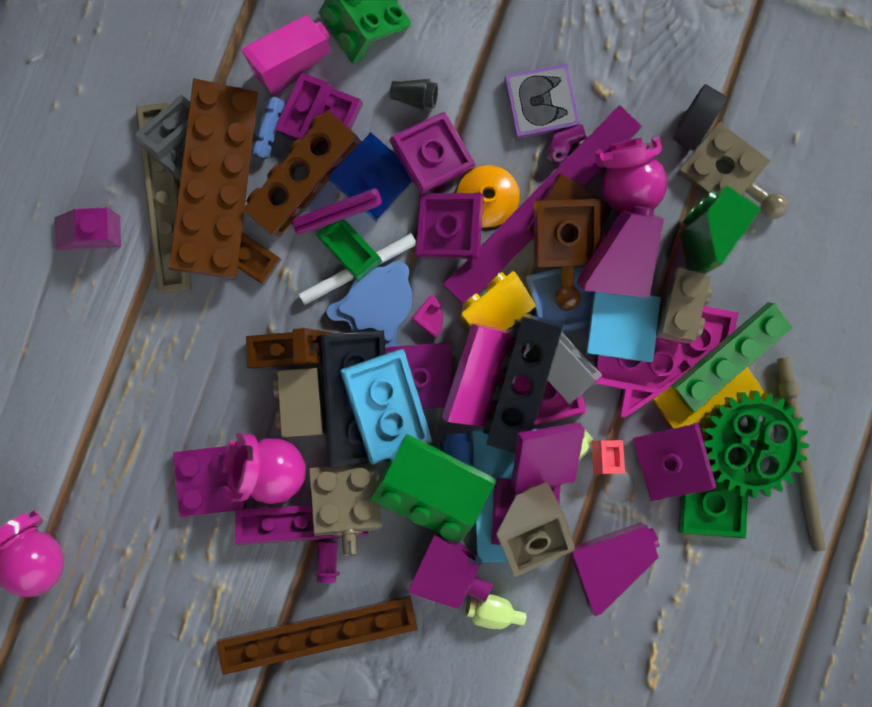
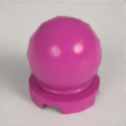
(632, 174)
(264, 469)
(28, 558)

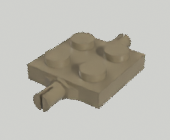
(343, 502)

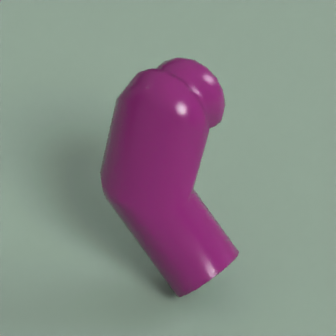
(562, 141)

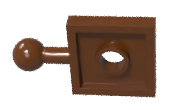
(554, 252)

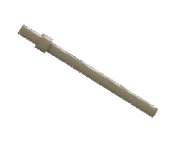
(789, 390)

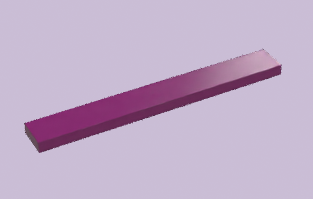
(512, 234)

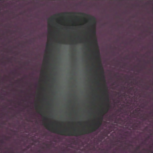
(417, 93)

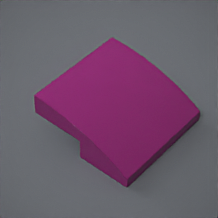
(312, 98)

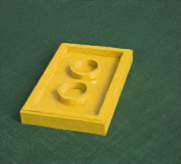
(677, 414)

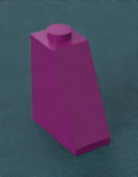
(626, 255)
(613, 563)

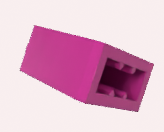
(286, 53)

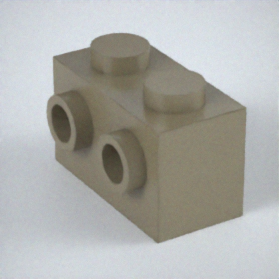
(683, 306)
(299, 402)

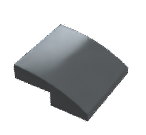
(166, 135)

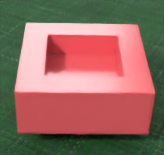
(608, 456)

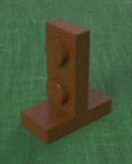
(284, 349)

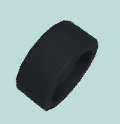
(699, 117)

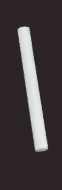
(344, 276)

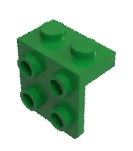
(361, 22)

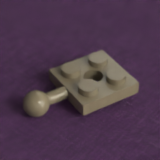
(745, 164)

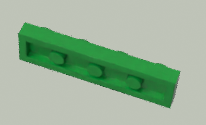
(731, 356)

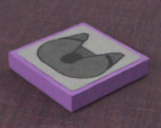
(541, 101)

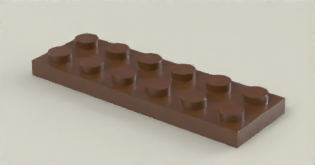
(213, 180)

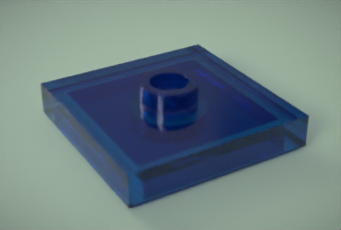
(372, 167)

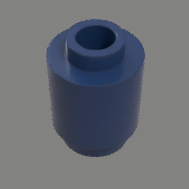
(458, 446)

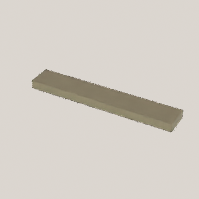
(162, 199)

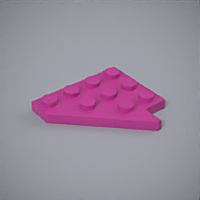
(671, 360)

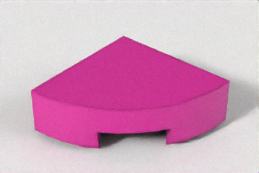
(430, 317)

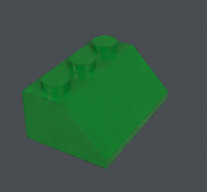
(715, 228)
(432, 489)

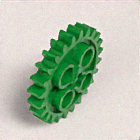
(782, 451)

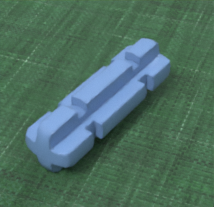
(266, 131)

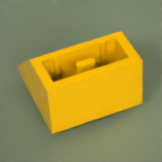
(500, 306)

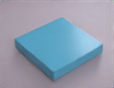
(623, 326)

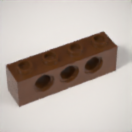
(319, 168)

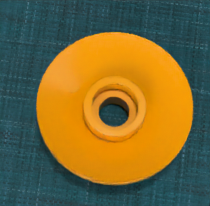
(506, 192)

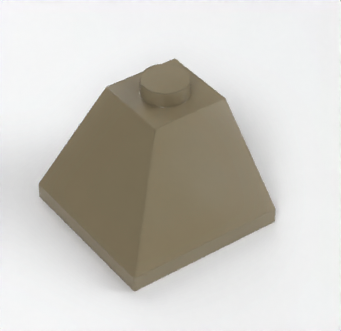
(534, 530)

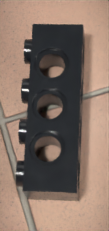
(545, 335)

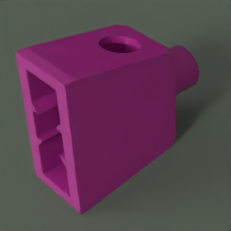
(449, 574)

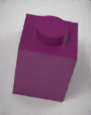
(87, 229)

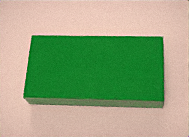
(349, 248)

